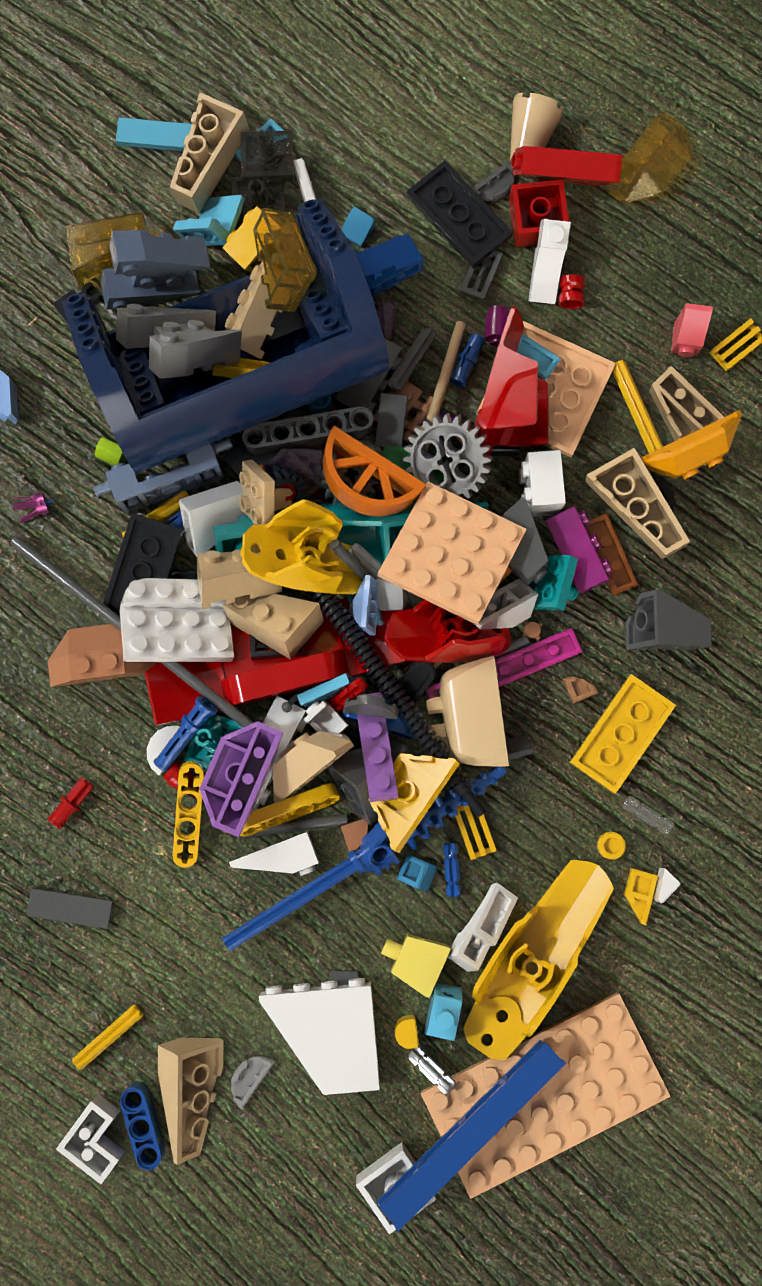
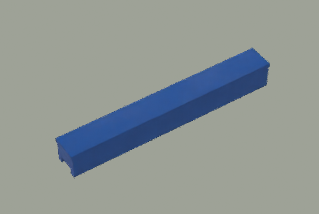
(469, 1134)

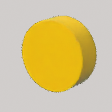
(611, 845)

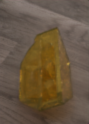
(653, 161)

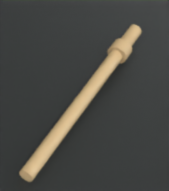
(446, 372)

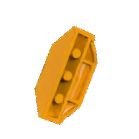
(694, 450)

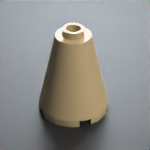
(533, 120)

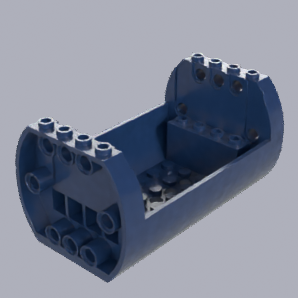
(312, 353)

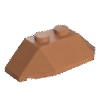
(91, 656)

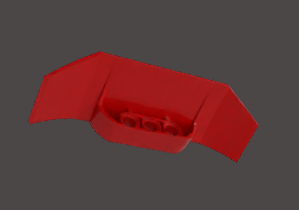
(256, 680)

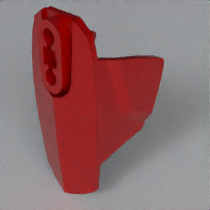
(440, 636)

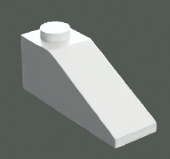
(509, 606)
(285, 857)

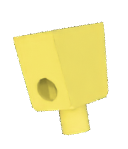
(417, 961)

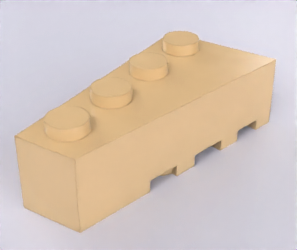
(207, 151)
(638, 501)

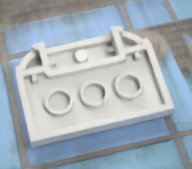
(167, 624)

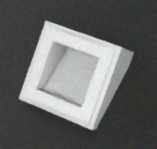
(665, 885)

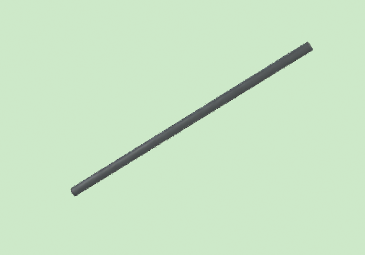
(114, 619)

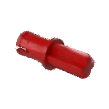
(70, 803)

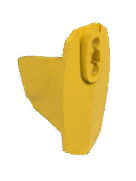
(302, 541)

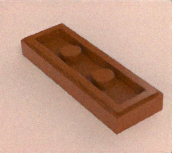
(622, 575)

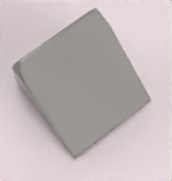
(390, 596)

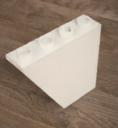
(329, 1032)

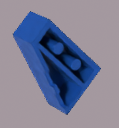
(390, 263)

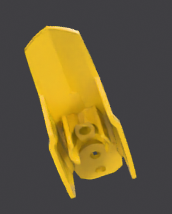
(536, 960)

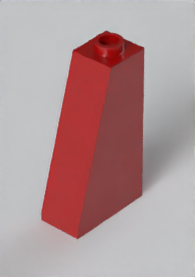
(569, 165)

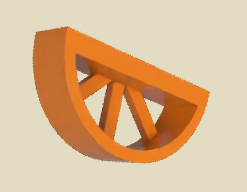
(374, 464)

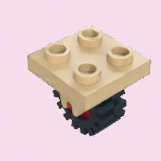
(268, 492)

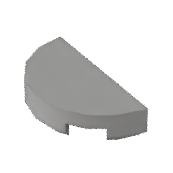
(248, 1077)

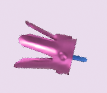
(37, 501)

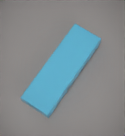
(151, 134)

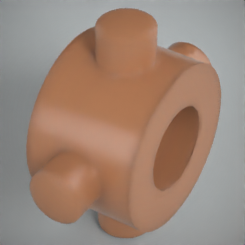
(532, 630)

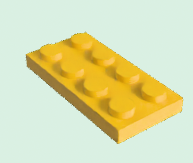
(622, 734)

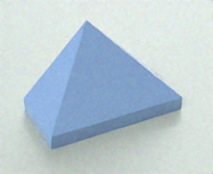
(365, 605)

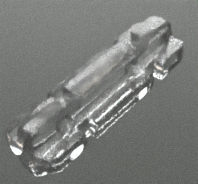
(648, 815)

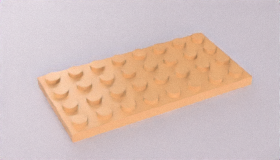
(600, 1085)

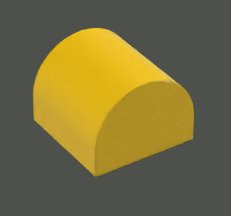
(406, 1032)

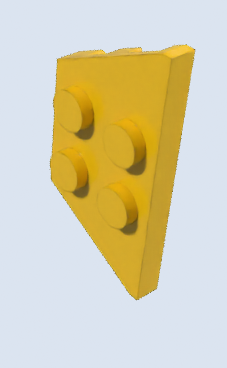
(418, 785)

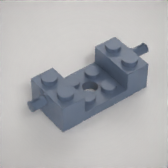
(135, 494)

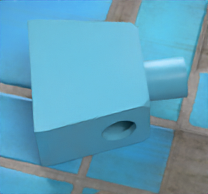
(444, 1012)

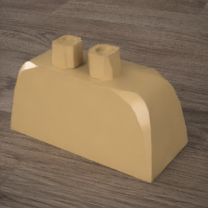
(471, 714)

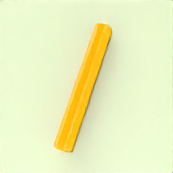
(636, 406)

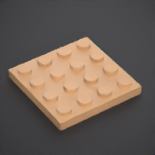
(572, 388)
(452, 553)

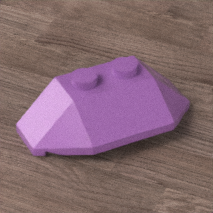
(239, 775)

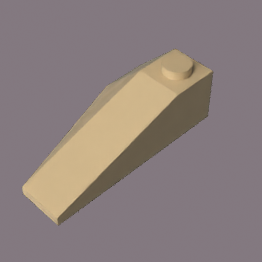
(187, 1083)

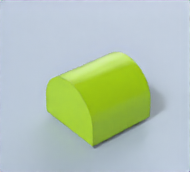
(109, 452)

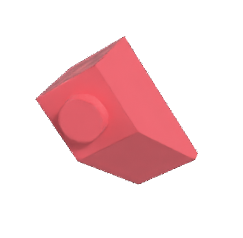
(691, 330)

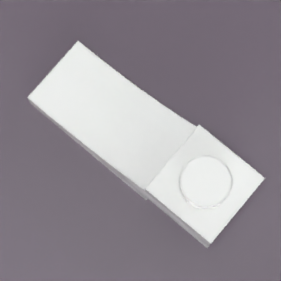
(548, 260)
(483, 928)

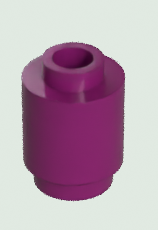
(495, 323)

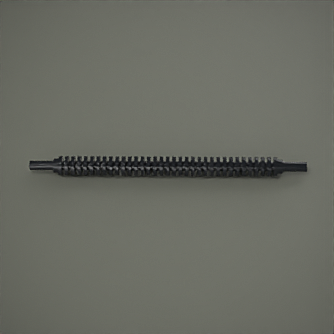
(341, 621)

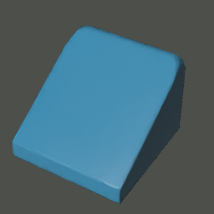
(358, 226)
(417, 873)

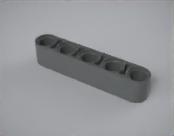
(295, 425)

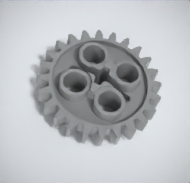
(471, 453)

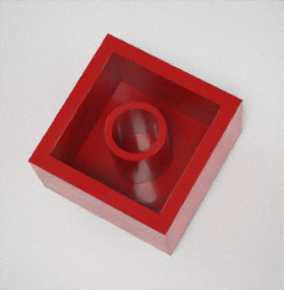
(531, 204)

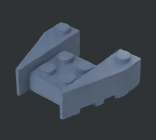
(152, 268)

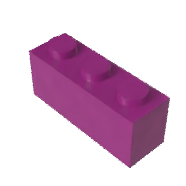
(575, 539)

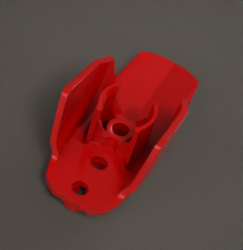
(515, 398)

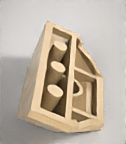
(306, 761)

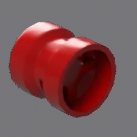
(571, 291)

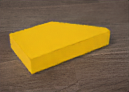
(640, 893)

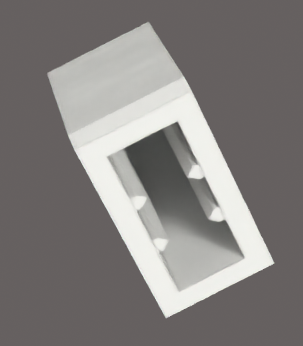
(207, 510)

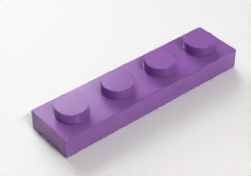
(377, 757)

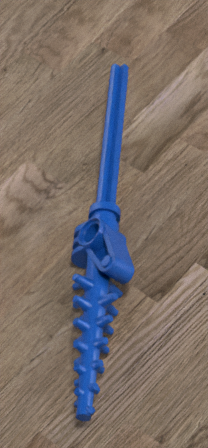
(372, 856)

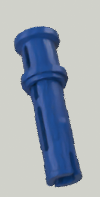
(190, 726)

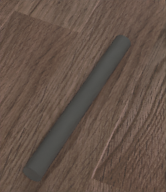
(304, 824)

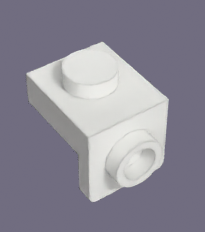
(325, 718)

